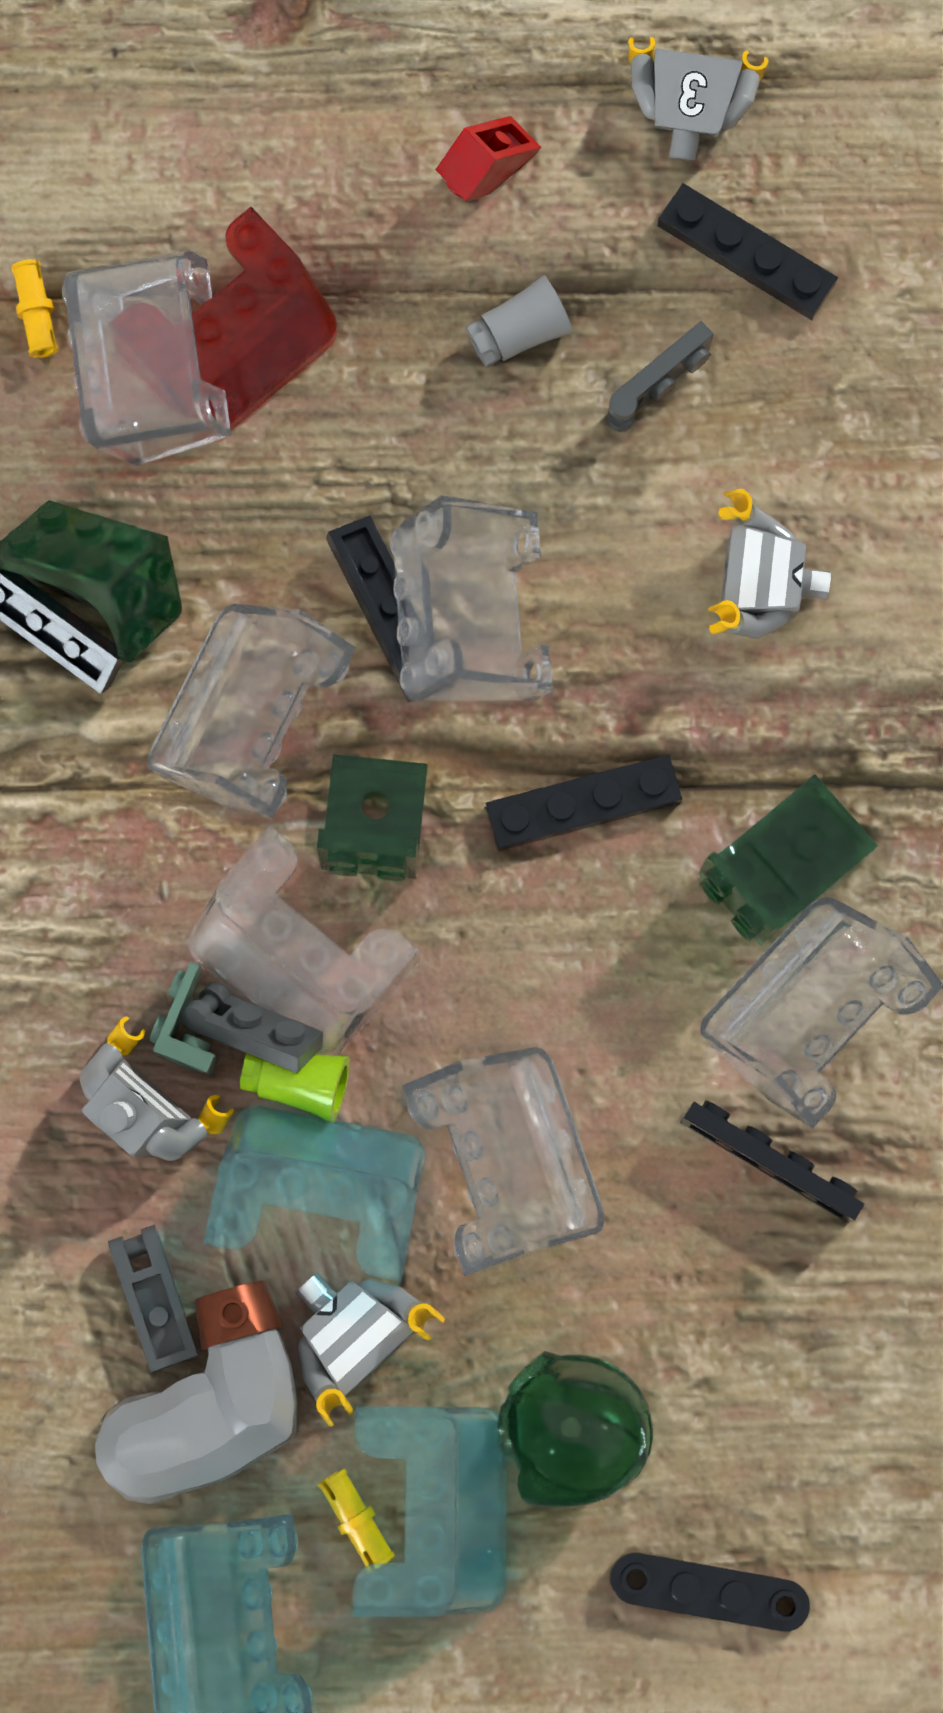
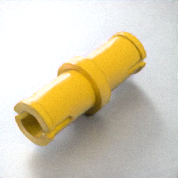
(34, 308)
(355, 1518)

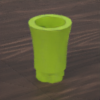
(315, 1088)

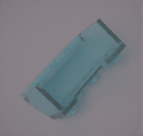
(322, 1171)
(450, 1512)
(214, 1617)

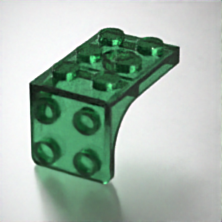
(107, 562)
(785, 861)

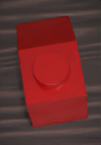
(486, 157)

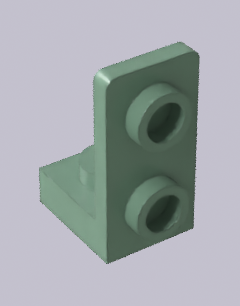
(190, 1051)

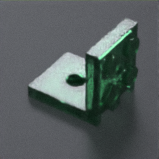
(368, 845)

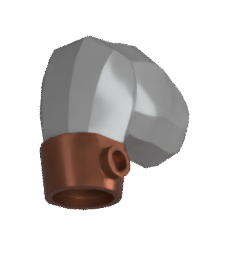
(213, 1419)

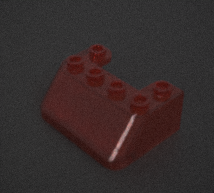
(262, 322)

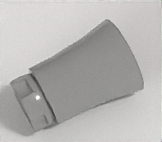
(520, 323)

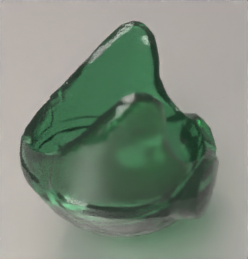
(574, 1430)

